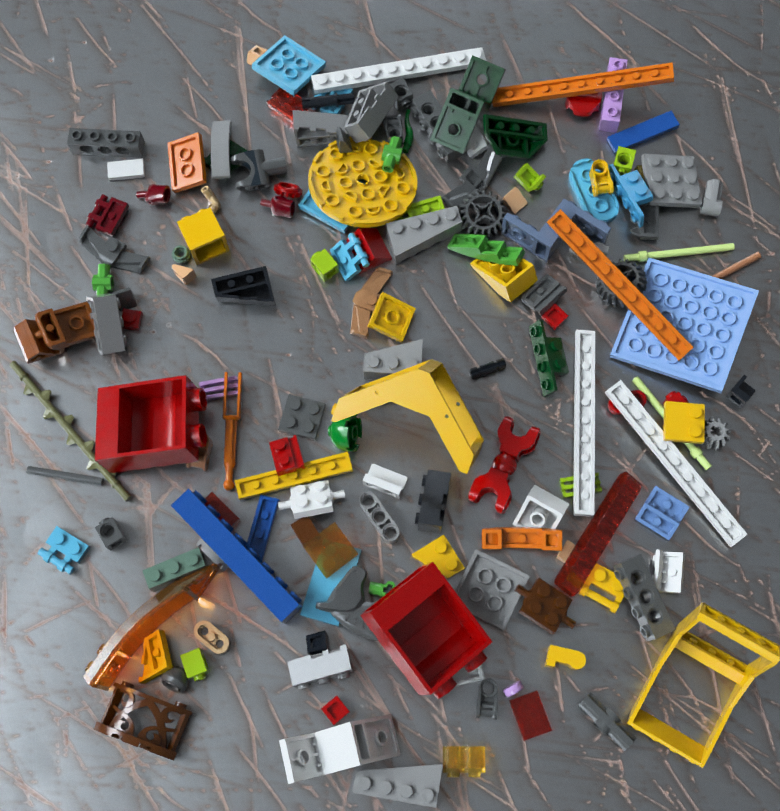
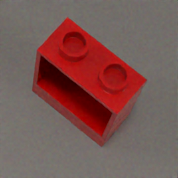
(149, 424)
(428, 631)

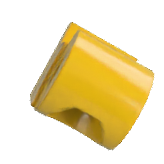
(573, 659)

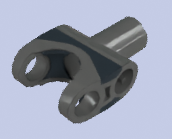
(259, 169)

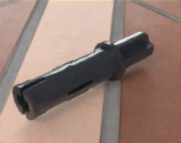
(326, 101)

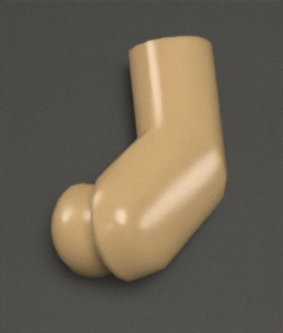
(211, 197)

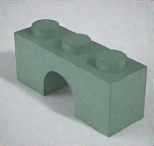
(166, 572)

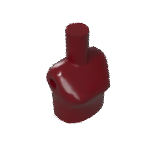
(155, 194)
(280, 206)

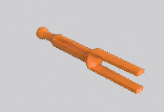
(230, 432)

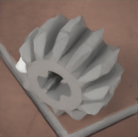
(722, 433)

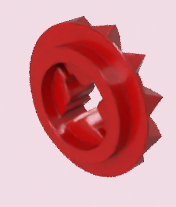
(288, 190)

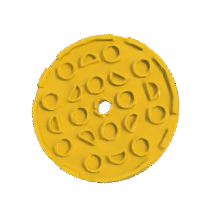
(343, 198)

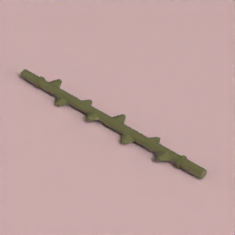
(66, 422)

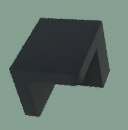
(741, 392)

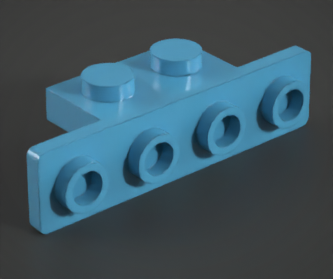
(632, 191)

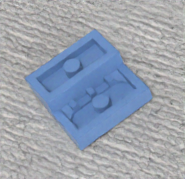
(662, 513)

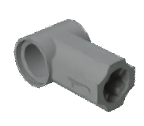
(712, 201)

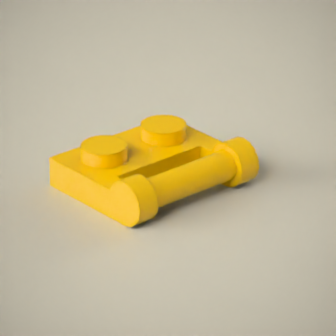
(606, 581)

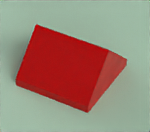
(374, 247)

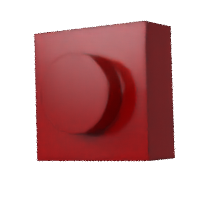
(554, 316)
(132, 319)
(335, 710)

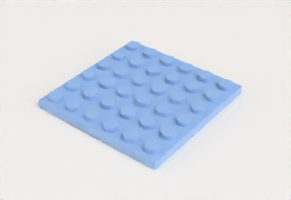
(703, 310)

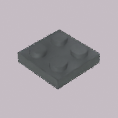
(302, 417)

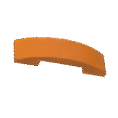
(522, 538)

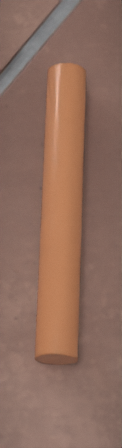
(737, 266)

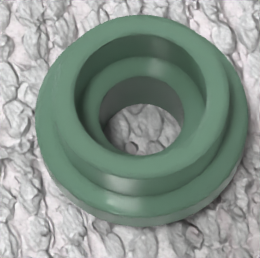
(178, 250)

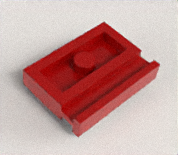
(286, 455)

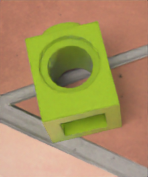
(624, 155)
(324, 264)
(195, 664)

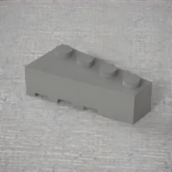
(422, 231)
(403, 784)

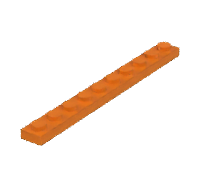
(584, 84)
(619, 285)

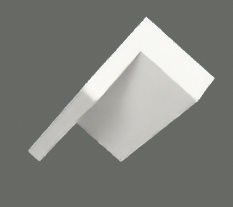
(385, 481)

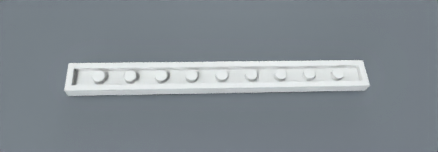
(394, 71)
(584, 424)
(676, 464)

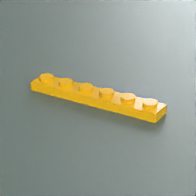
(313, 471)

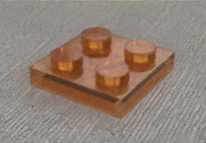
(330, 550)

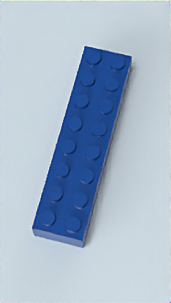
(237, 556)

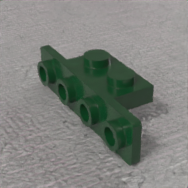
(549, 357)

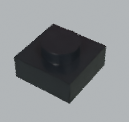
(317, 643)

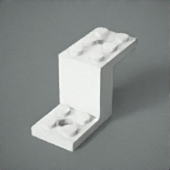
(339, 748)

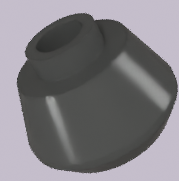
(175, 679)

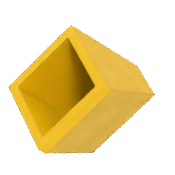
(203, 235)

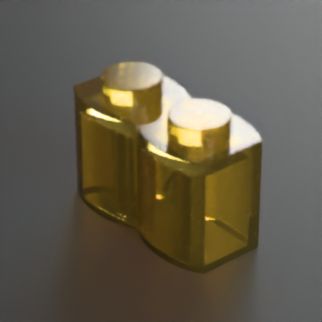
(463, 760)

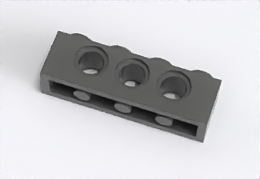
(428, 104)
(106, 142)
(653, 602)

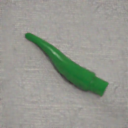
(407, 144)

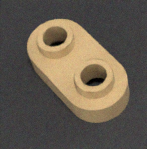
(211, 639)

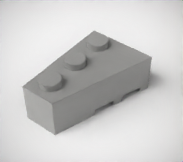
(107, 323)

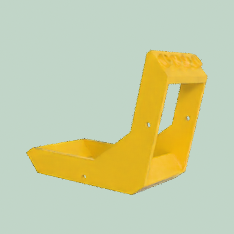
(427, 391)
(716, 660)

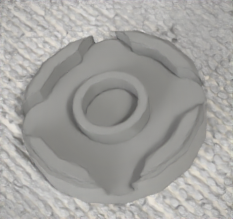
(211, 554)

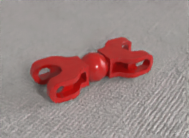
(504, 465)

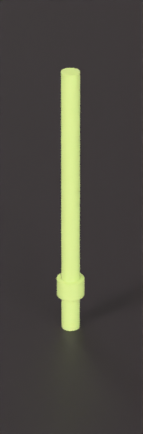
(642, 256)
(695, 451)

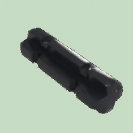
(488, 368)

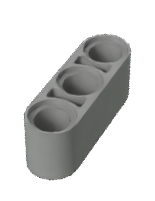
(375, 509)

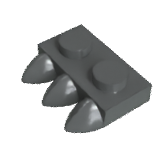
(650, 228)

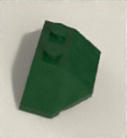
(514, 136)

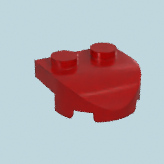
(584, 104)

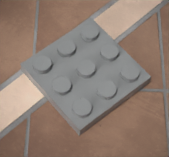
(671, 180)
(489, 589)

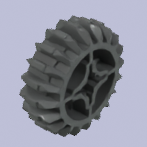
(472, 204)
(632, 272)

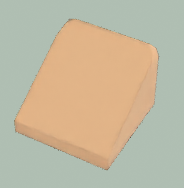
(254, 54)
(514, 201)
(185, 274)
(566, 550)

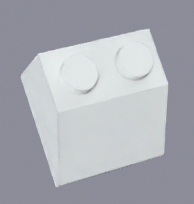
(540, 510)

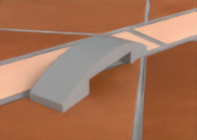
(220, 149)

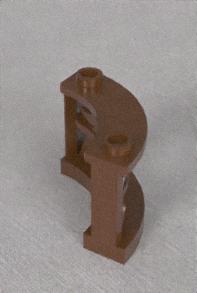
(113, 726)

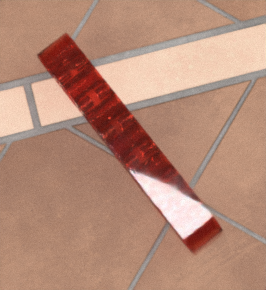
(598, 534)

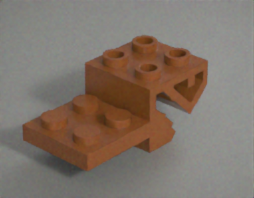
(54, 331)

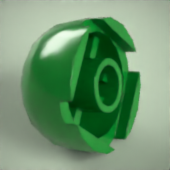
(345, 433)

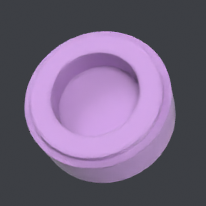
(513, 688)

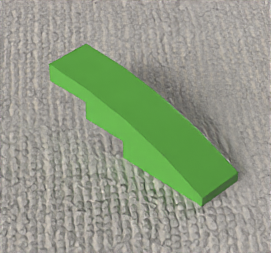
(483, 249)

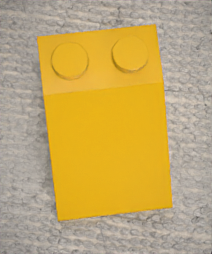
(507, 280)

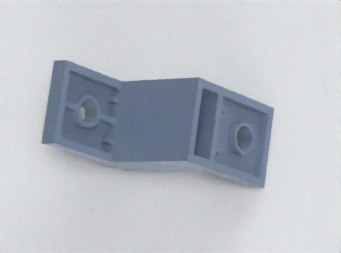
(546, 241)

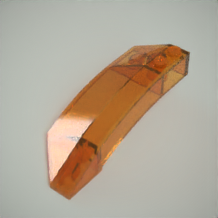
(143, 622)

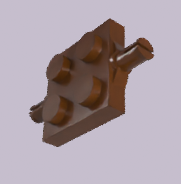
(545, 606)

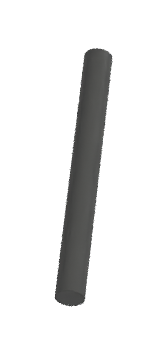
(65, 475)

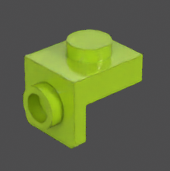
(529, 178)

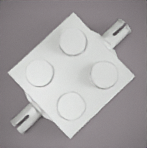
(311, 499)

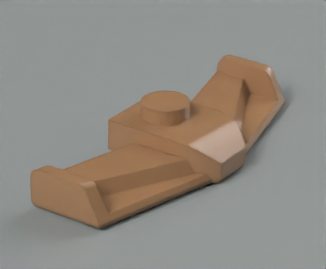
(366, 300)

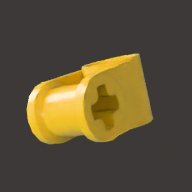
(601, 182)

